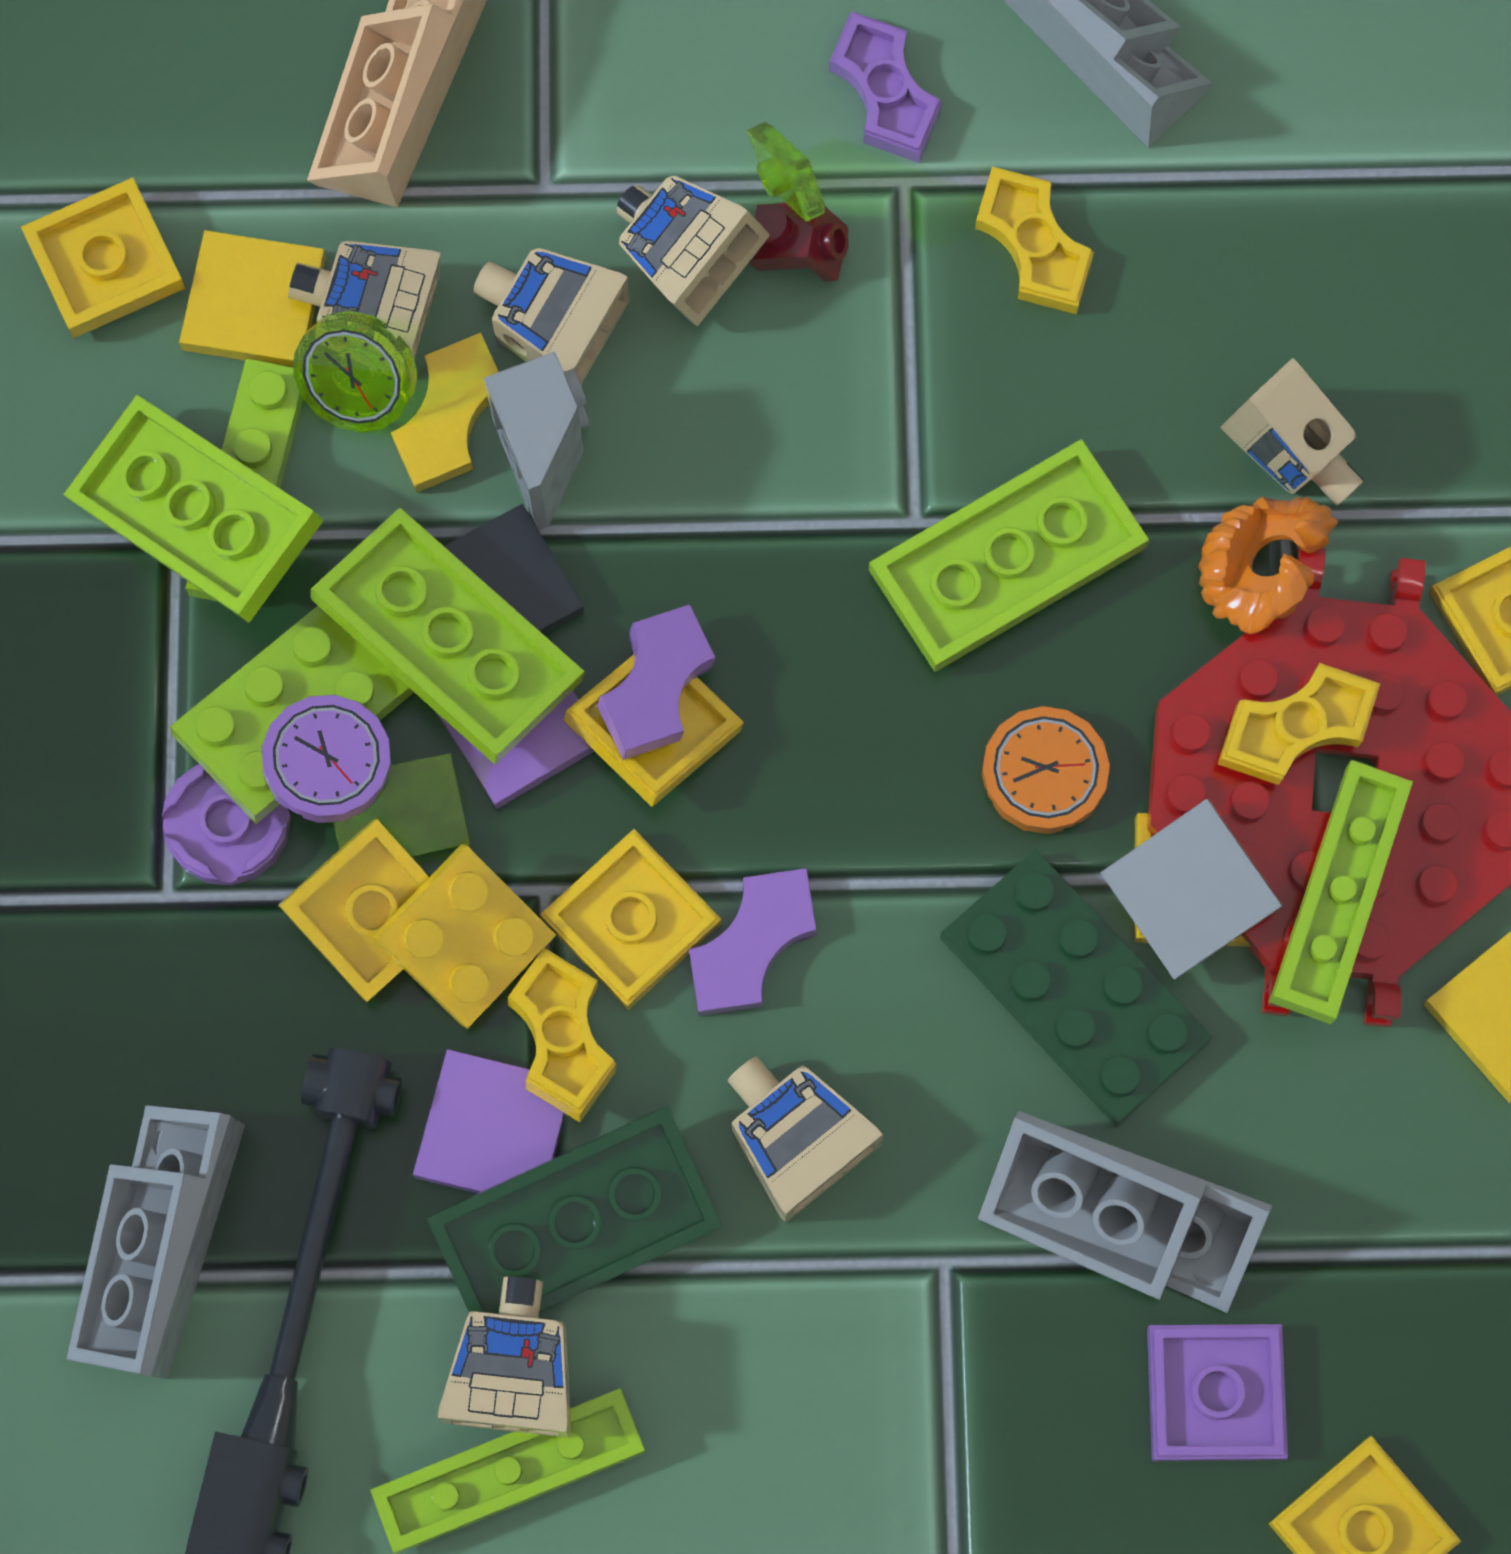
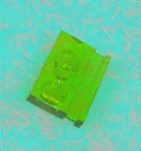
(416, 807)

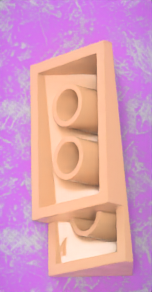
(392, 96)

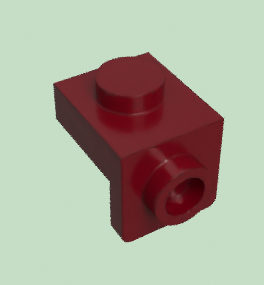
(801, 244)

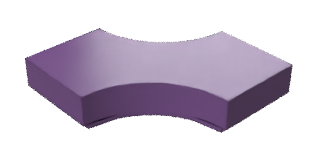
(896, 108)
(645, 706)
(771, 918)

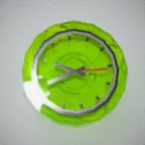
(355, 372)

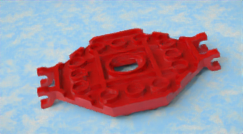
(1427, 725)

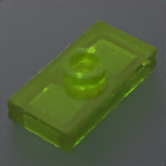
(786, 171)

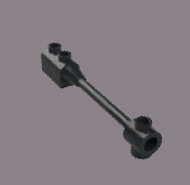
(256, 1473)

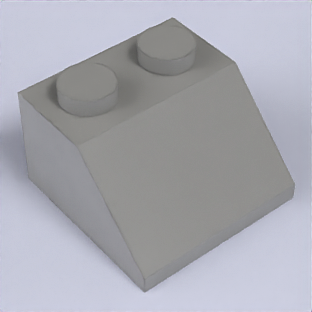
(540, 428)

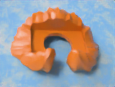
(1229, 555)

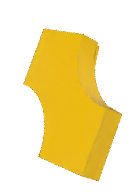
(1047, 260)
(438, 435)
(1273, 734)
(568, 1062)

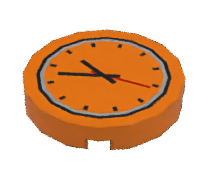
(1045, 770)

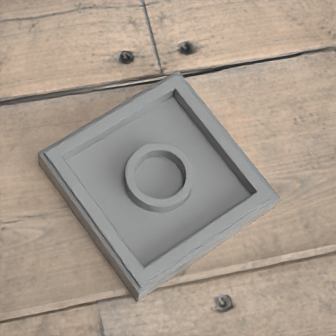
(1191, 889)

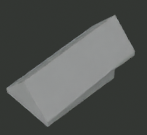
(1121, 57)
(1123, 1213)
(153, 1240)

